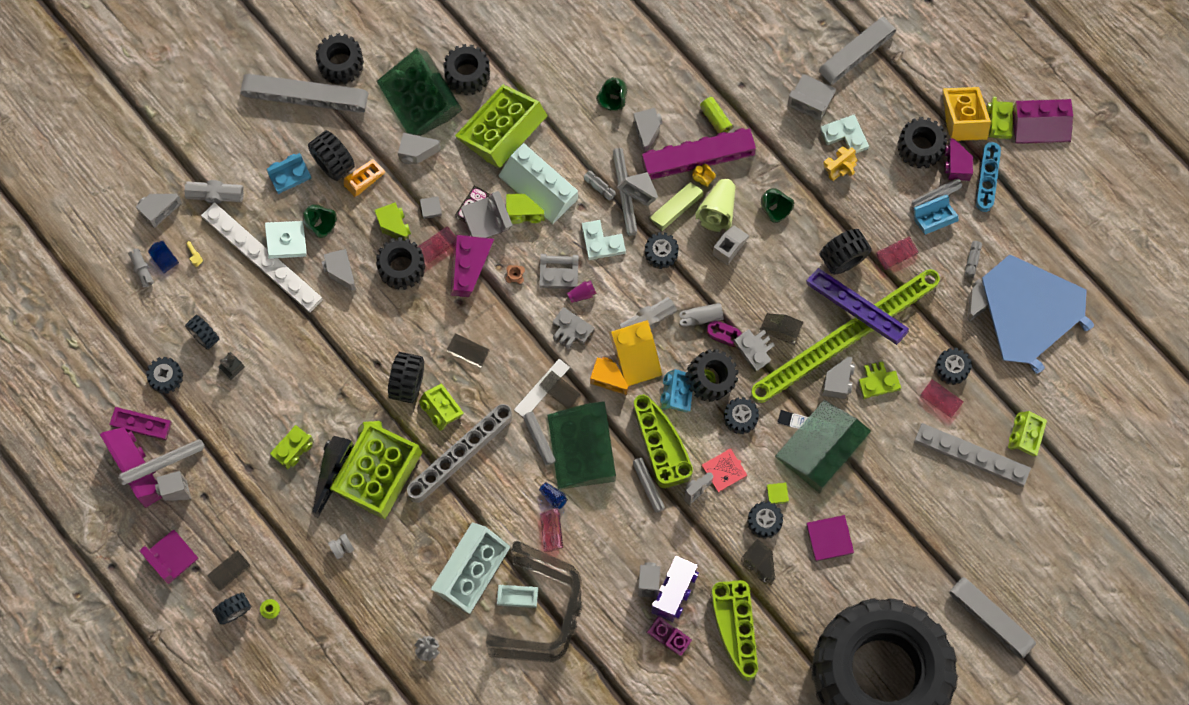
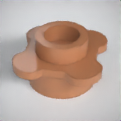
(519, 270)

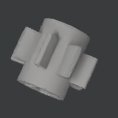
(427, 648)

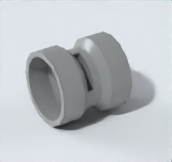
(337, 549)

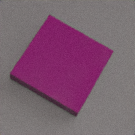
(830, 538)

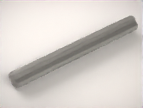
(625, 198)
(161, 462)

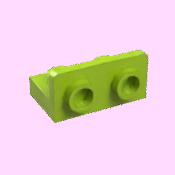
(1001, 119)
(440, 406)
(1027, 433)
(292, 447)

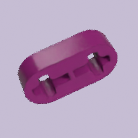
(725, 329)

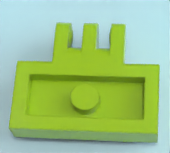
(878, 381)

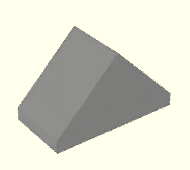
(639, 187)

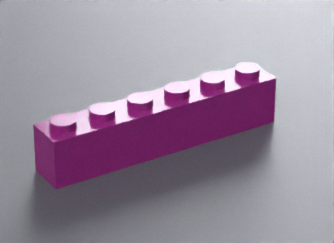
(707, 150)

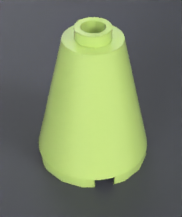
(718, 207)

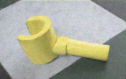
(196, 258)

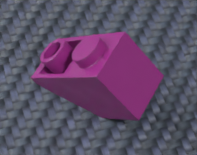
(959, 161)

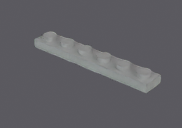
(972, 455)

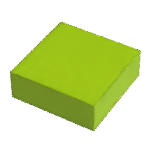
(777, 493)

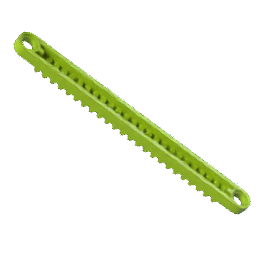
(841, 338)

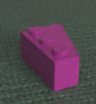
(467, 263)

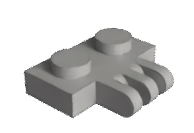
(571, 328)
(754, 348)
(697, 488)

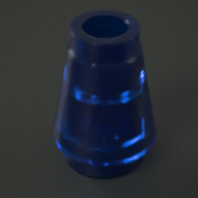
(554, 497)

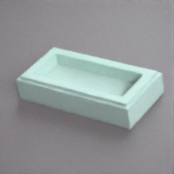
(517, 596)

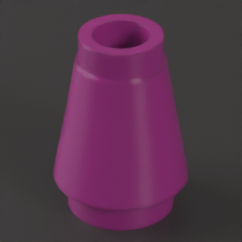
(582, 292)

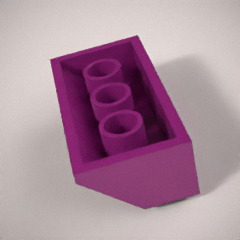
(127, 457)

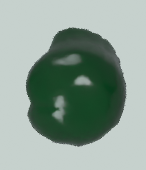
(615, 87)
(784, 204)
(313, 214)

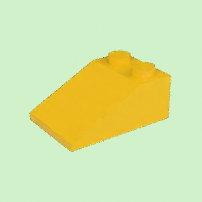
(966, 114)
(636, 352)

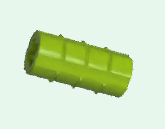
(716, 115)

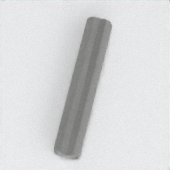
(945, 189)
(539, 438)
(648, 485)

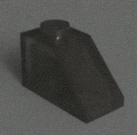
(782, 327)

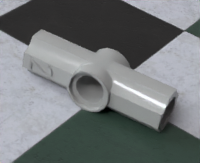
(214, 191)
(653, 314)

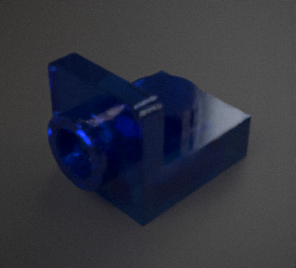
(162, 256)

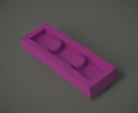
(140, 423)

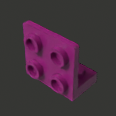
(170, 556)

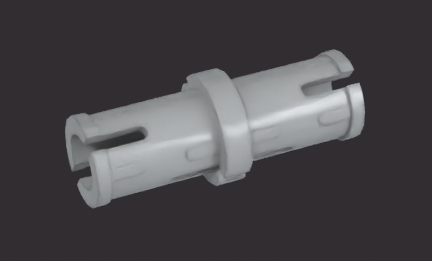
(141, 268)

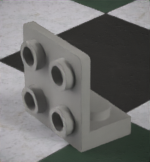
(811, 97)
(487, 216)

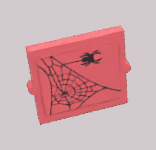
(725, 470)

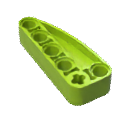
(669, 445)
(729, 621)

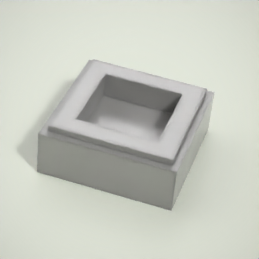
(430, 207)

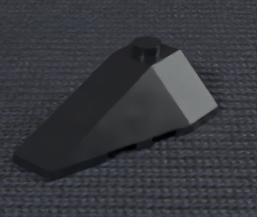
(333, 459)

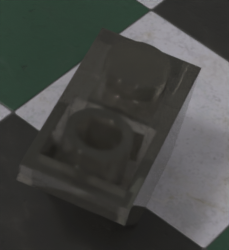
(760, 560)

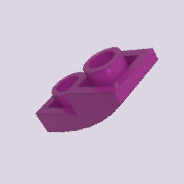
(669, 636)

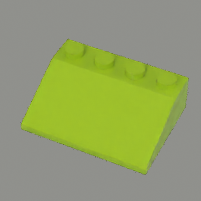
(502, 125)
(376, 470)

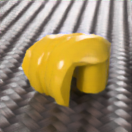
(703, 175)

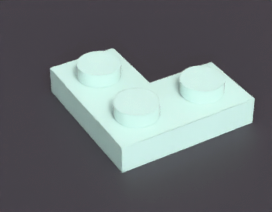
(846, 129)
(601, 246)

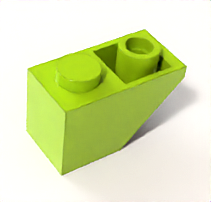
(523, 209)
(391, 221)

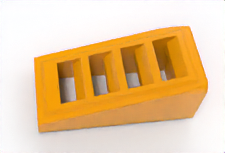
(356, 187)

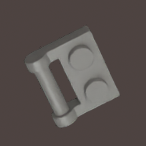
(559, 277)

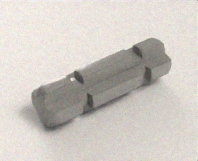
(599, 185)
(973, 258)

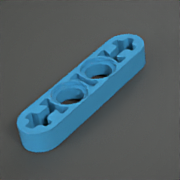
(988, 176)

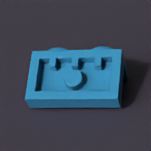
(288, 173)
(676, 392)

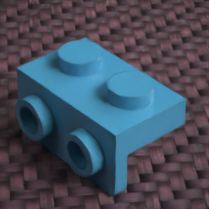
(935, 214)

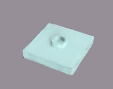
(285, 239)

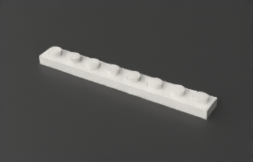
(259, 256)

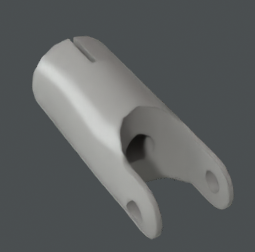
(701, 315)

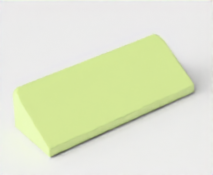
(676, 206)

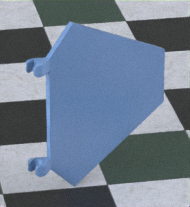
(1031, 309)

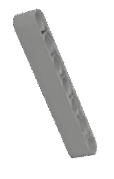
(304, 93)
(457, 462)

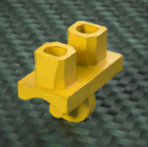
(843, 165)

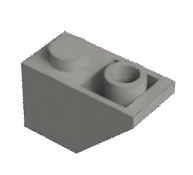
(729, 244)
(837, 379)

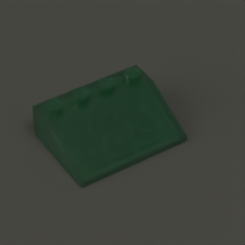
(419, 93)
(823, 445)
(582, 446)

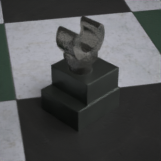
(230, 365)

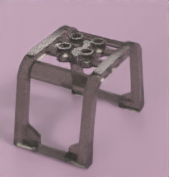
(511, 648)

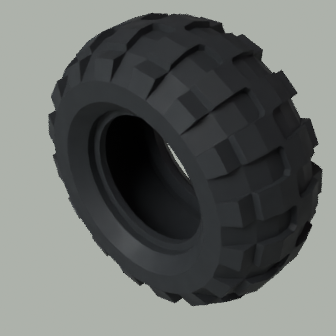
(891, 622)

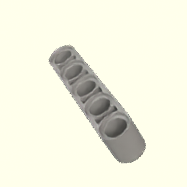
(857, 50)
(992, 618)

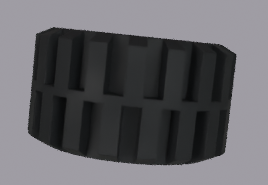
(339, 45)
(463, 56)
(925, 129)
(331, 155)
(400, 249)
(845, 251)
(724, 369)
(406, 377)

